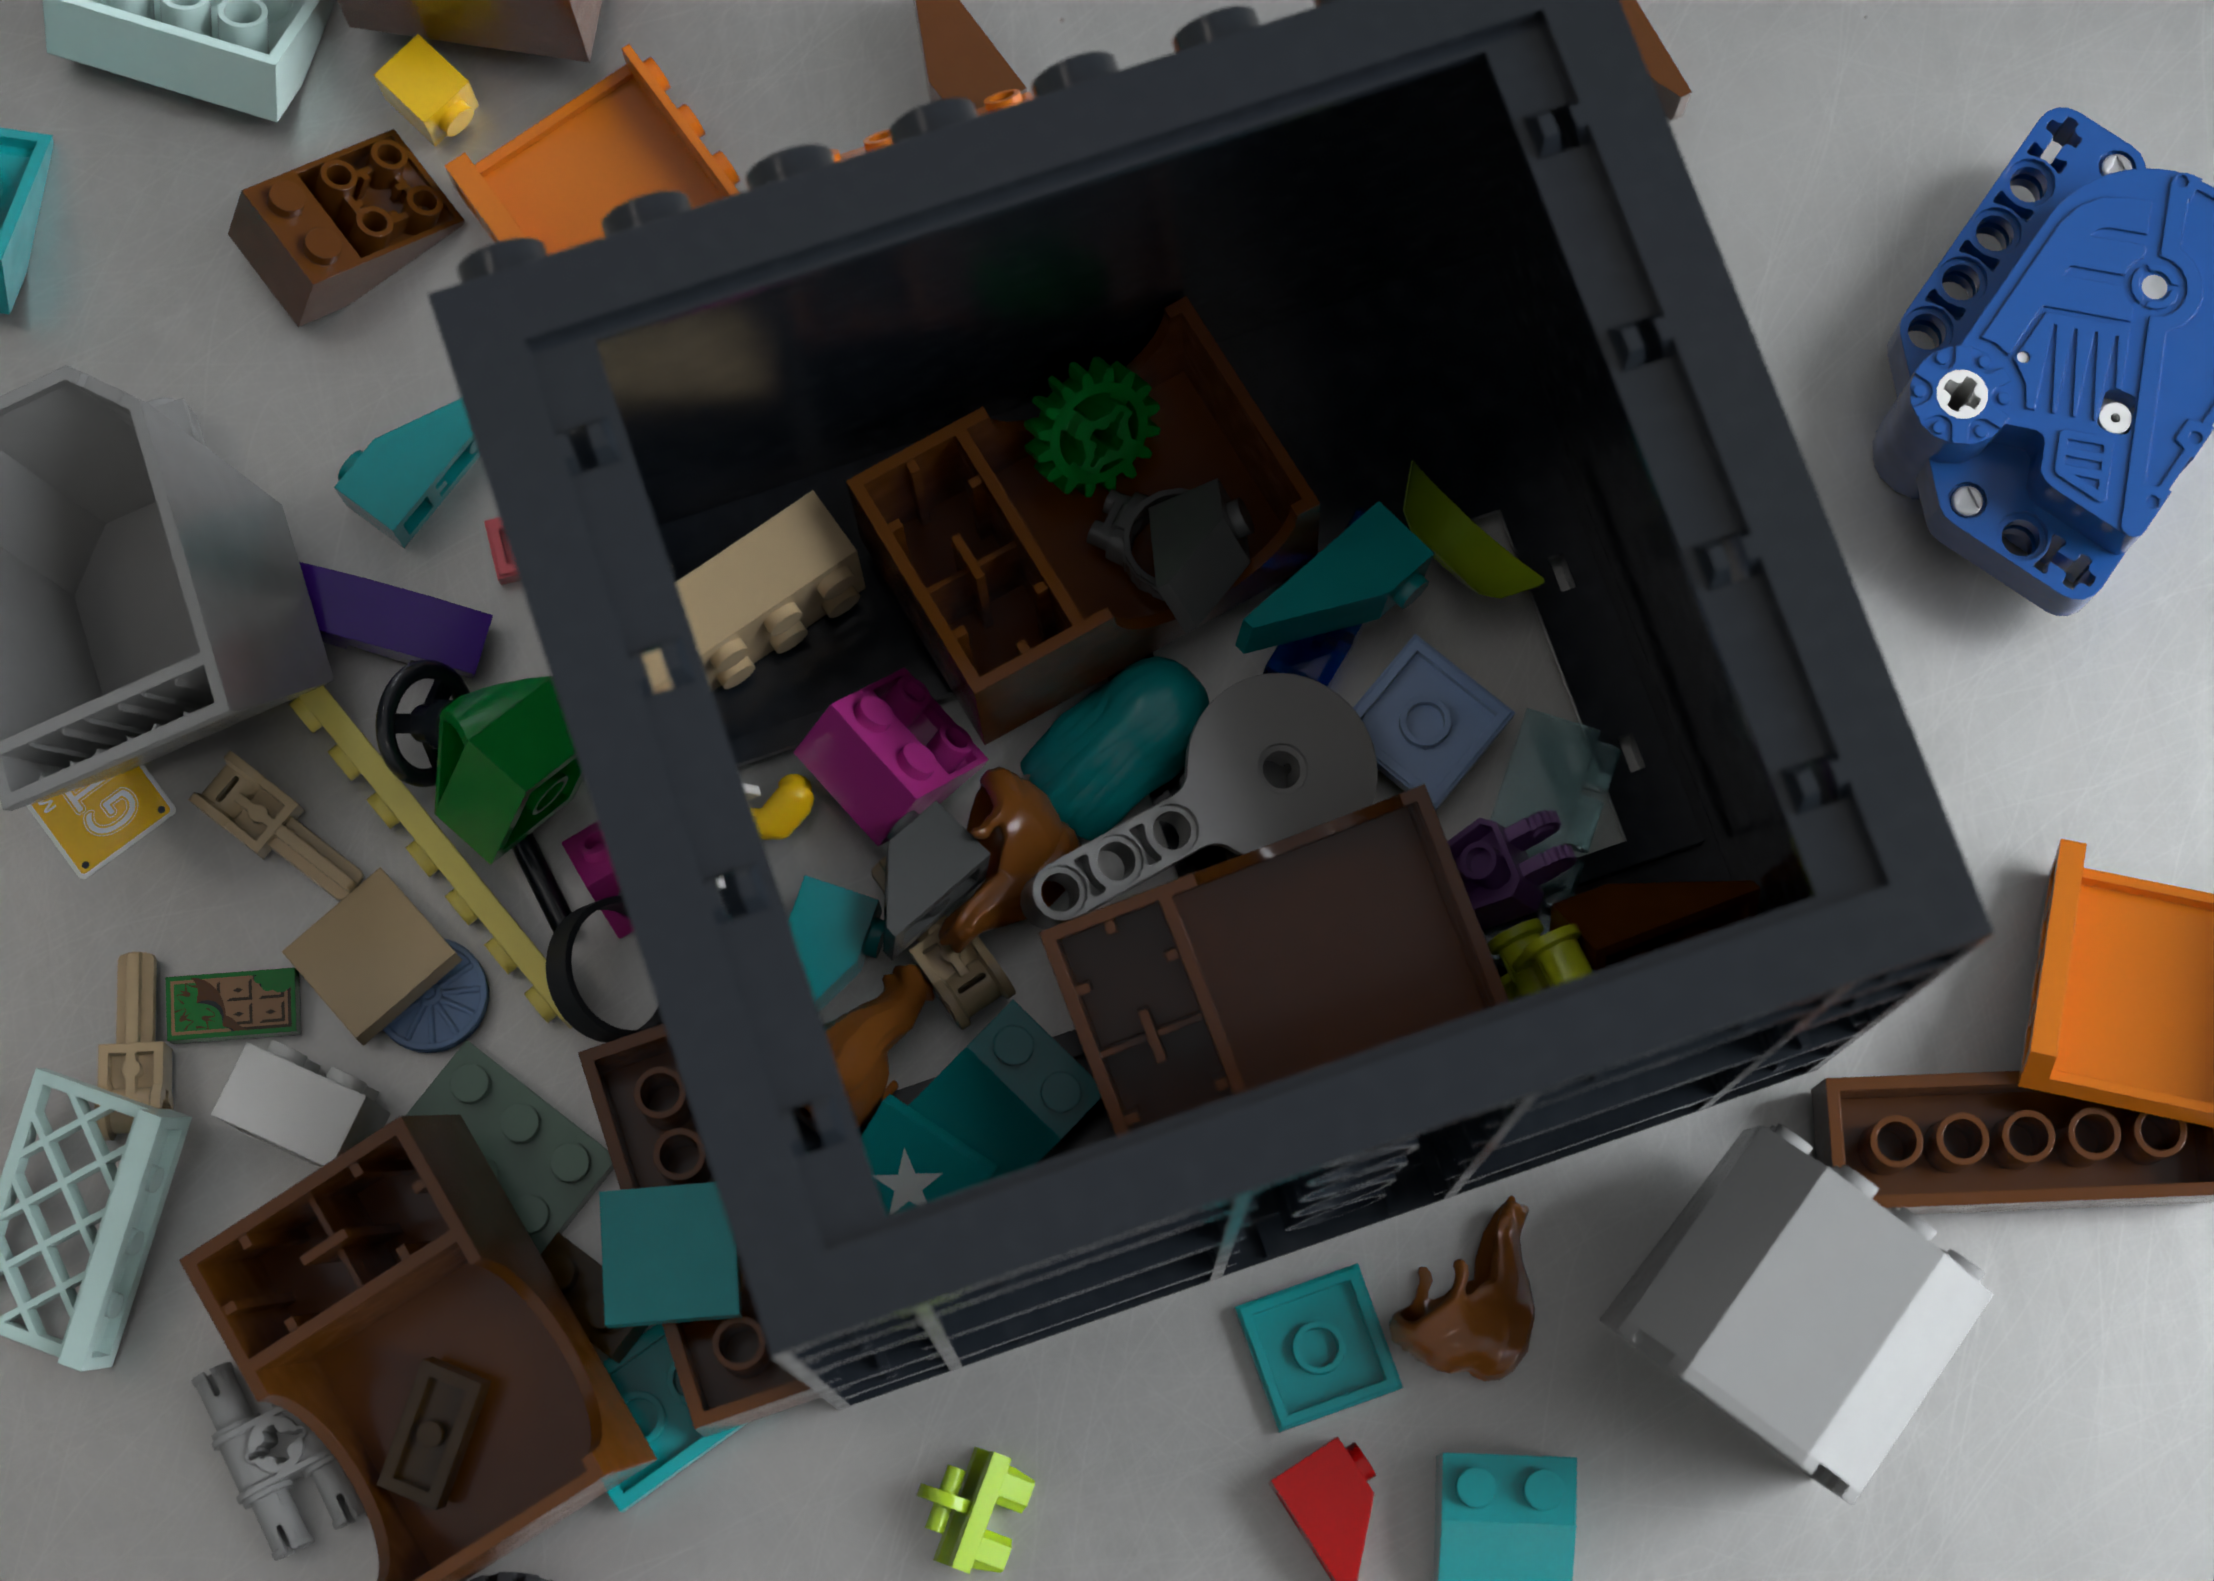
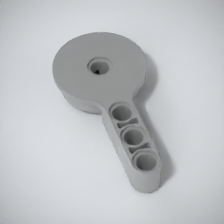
(1225, 790)

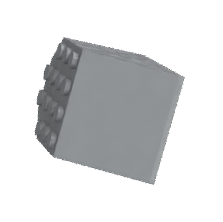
(135, 590)
(1801, 1307)

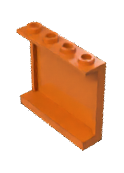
(590, 158)
(2123, 993)

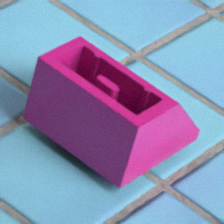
(889, 753)

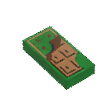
(233, 1005)

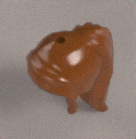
(1023, 836)
(866, 1035)
(1480, 1322)

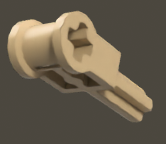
(267, 821)
(961, 980)
(137, 1062)

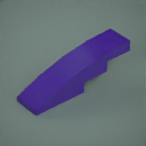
(395, 620)

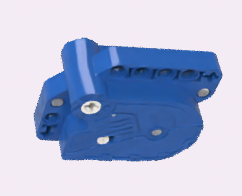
(2067, 372)

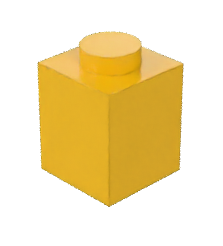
(427, 91)

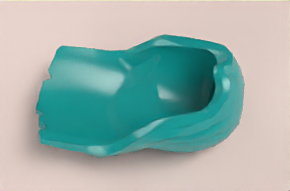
(1117, 744)

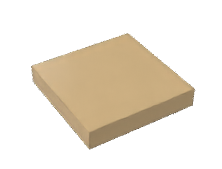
(371, 956)

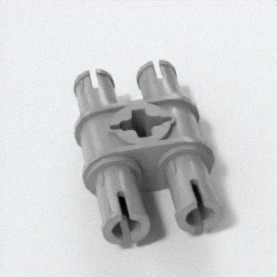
(267, 1480)

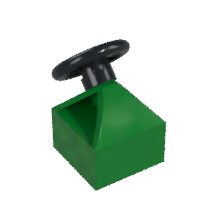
(493, 753)

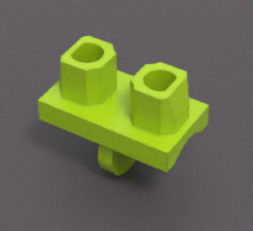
(965, 1507)

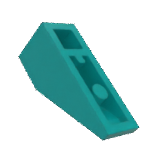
(409, 471)
(1344, 585)
(834, 935)

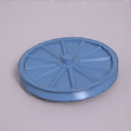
(446, 1011)

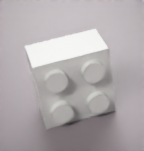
(294, 1108)

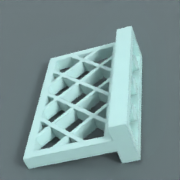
(125, 1227)

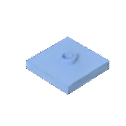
(1429, 720)

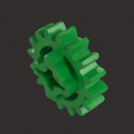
(1092, 426)

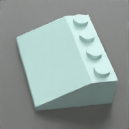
(214, 50)

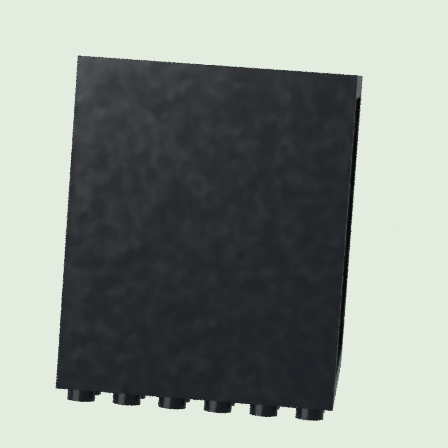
(1410, 249)

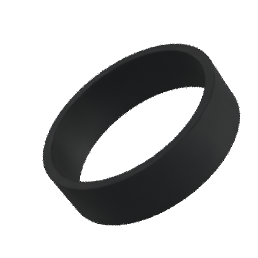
(562, 983)

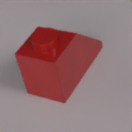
(1330, 1505)

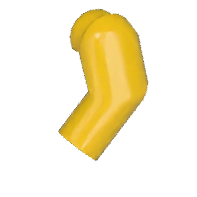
(785, 808)

